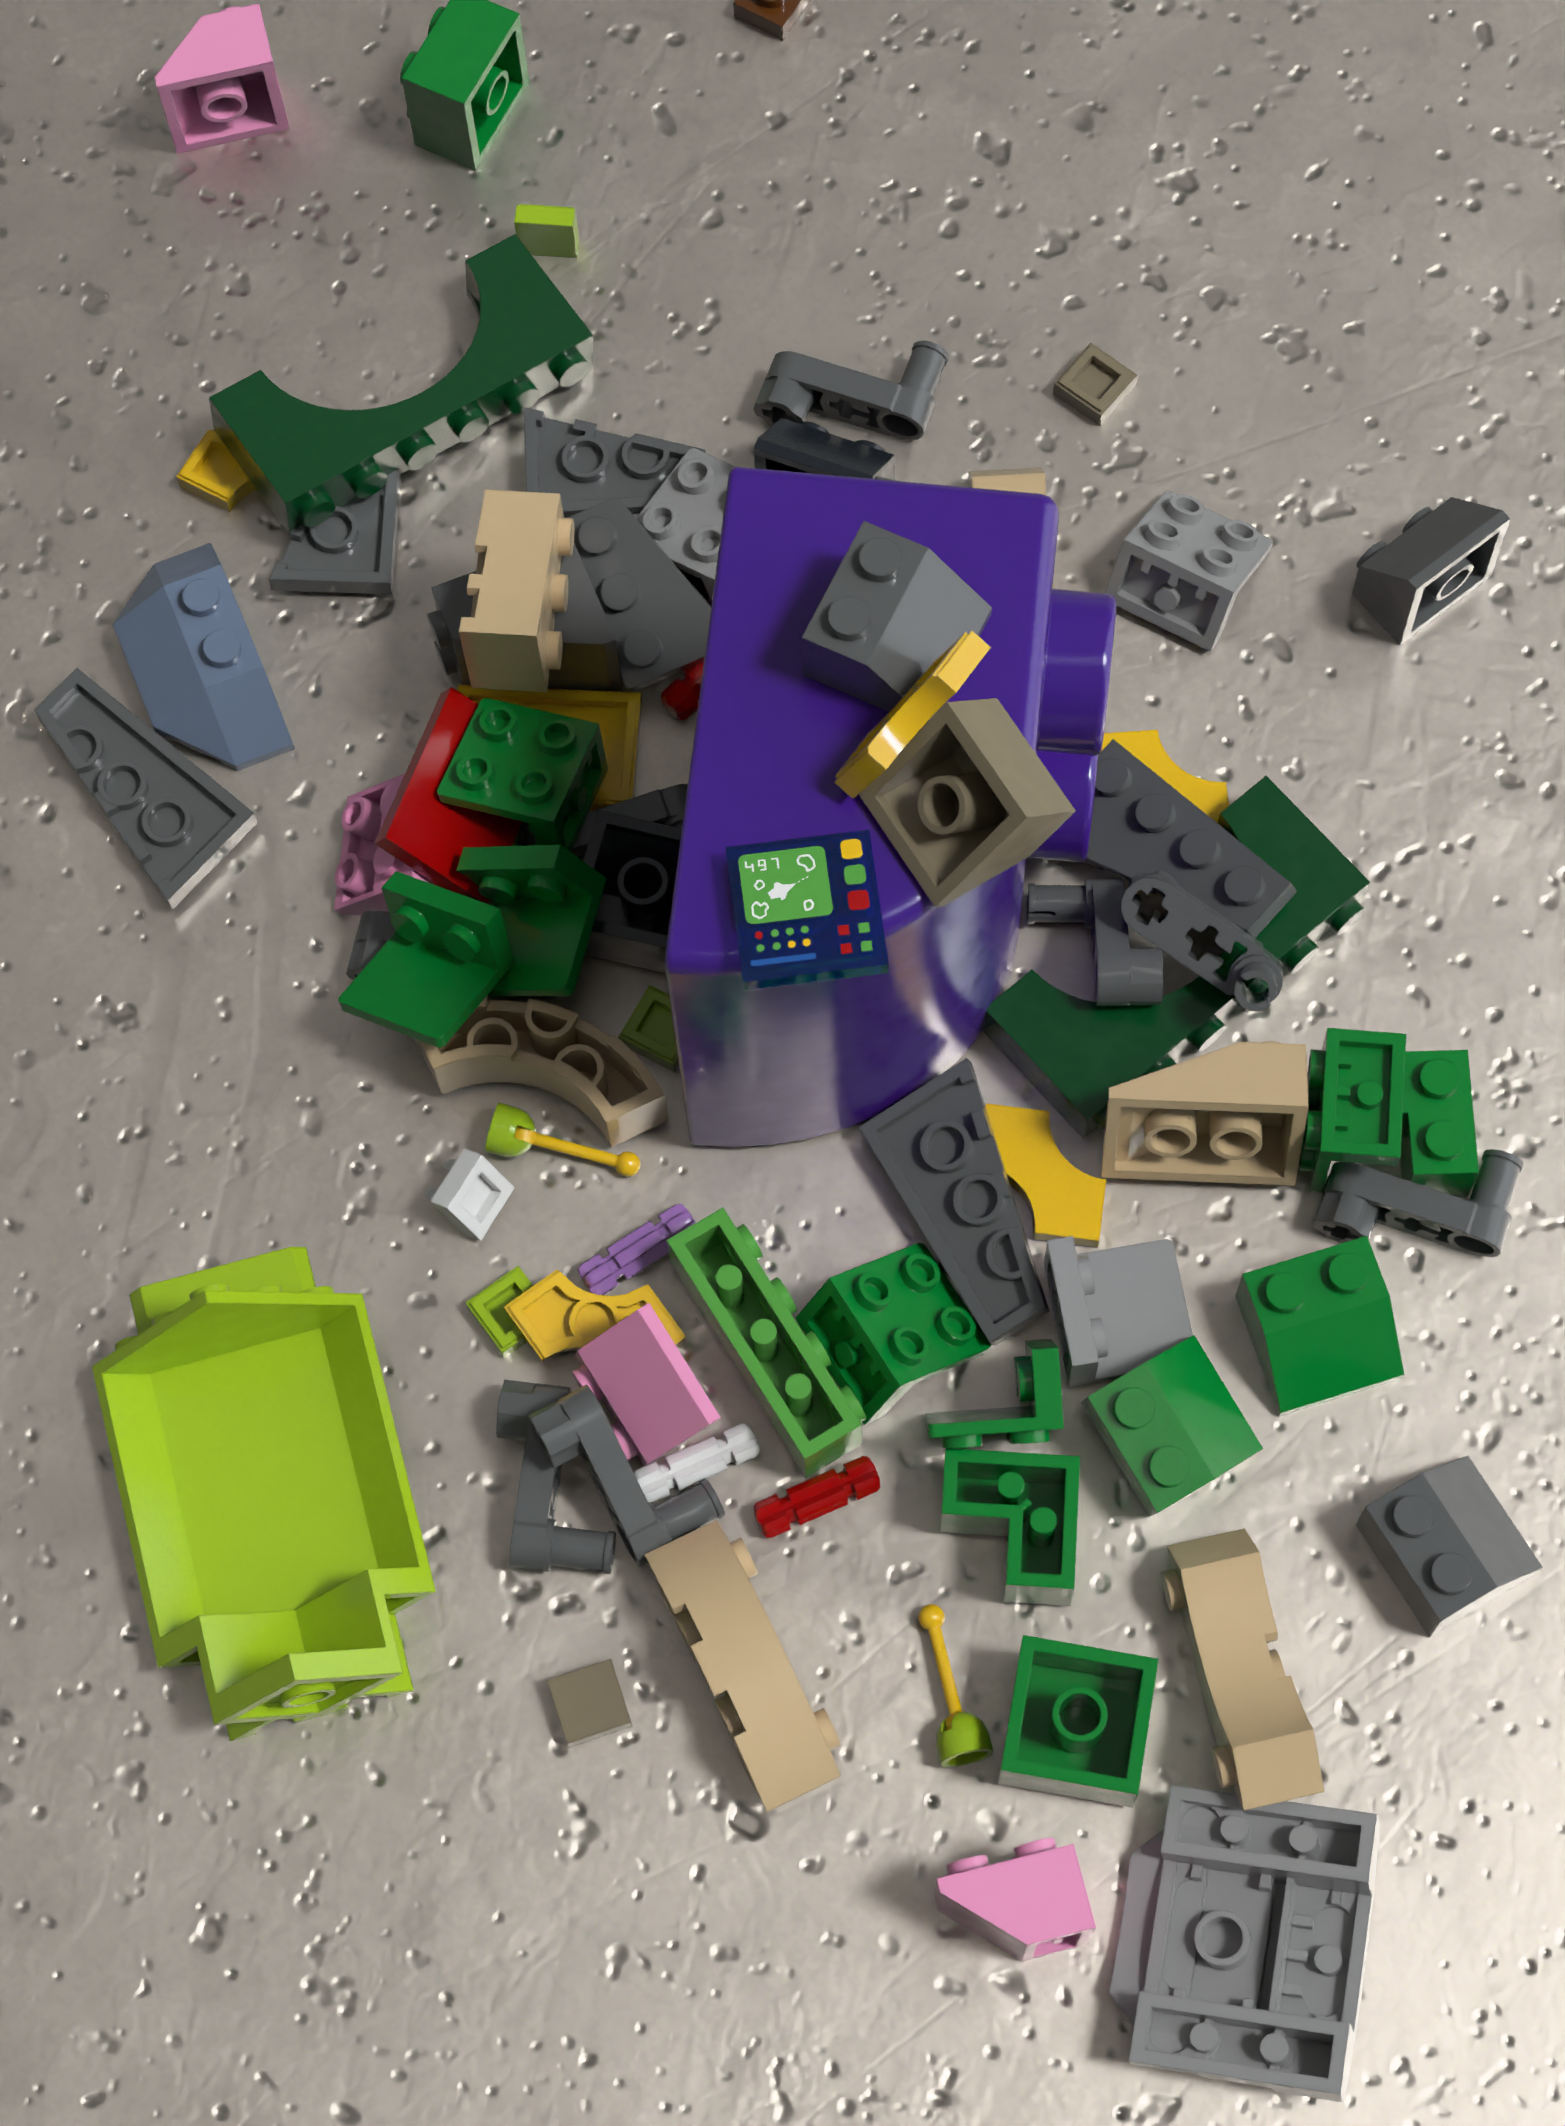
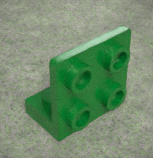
(528, 769)
(546, 908)
(435, 964)
(1353, 1101)
(891, 1327)
(1035, 1381)

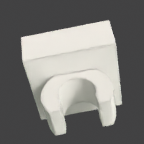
(471, 1193)

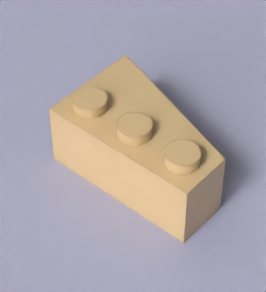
(517, 591)

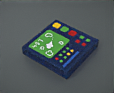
(807, 910)

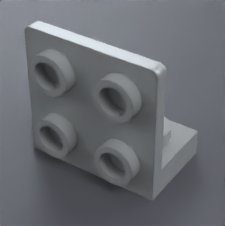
(688, 514)
(1186, 567)
(1114, 1306)

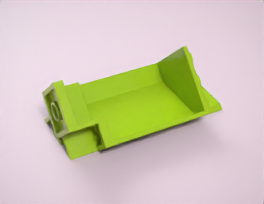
(264, 1490)

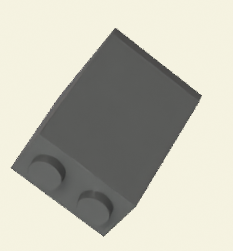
(587, 639)

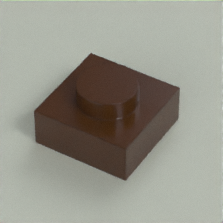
(770, 16)

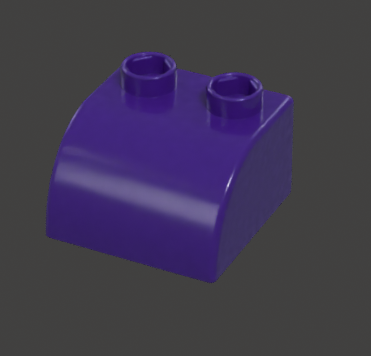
(765, 769)

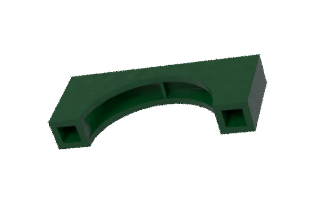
(323, 457)
(1083, 1049)

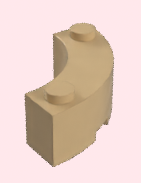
(554, 1052)
(740, 1654)
(1251, 1704)

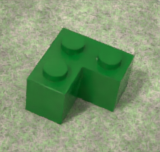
(1439, 1122)
(1031, 1503)

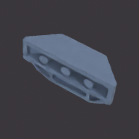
(200, 663)

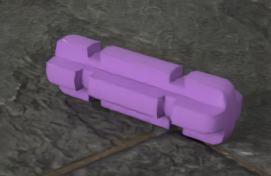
(634, 1251)

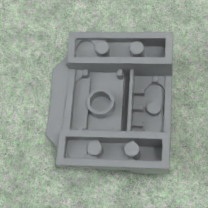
(1248, 1942)

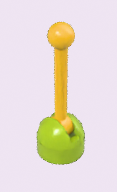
(514, 1133)
(961, 1735)

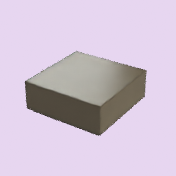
(1095, 384)
(589, 1703)

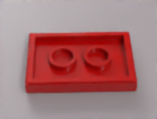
(430, 832)

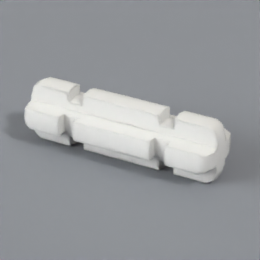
(698, 1462)

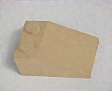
(1212, 1118)

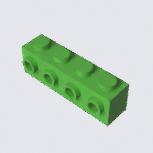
(766, 1342)

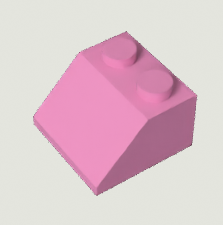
(222, 82)
(644, 1386)

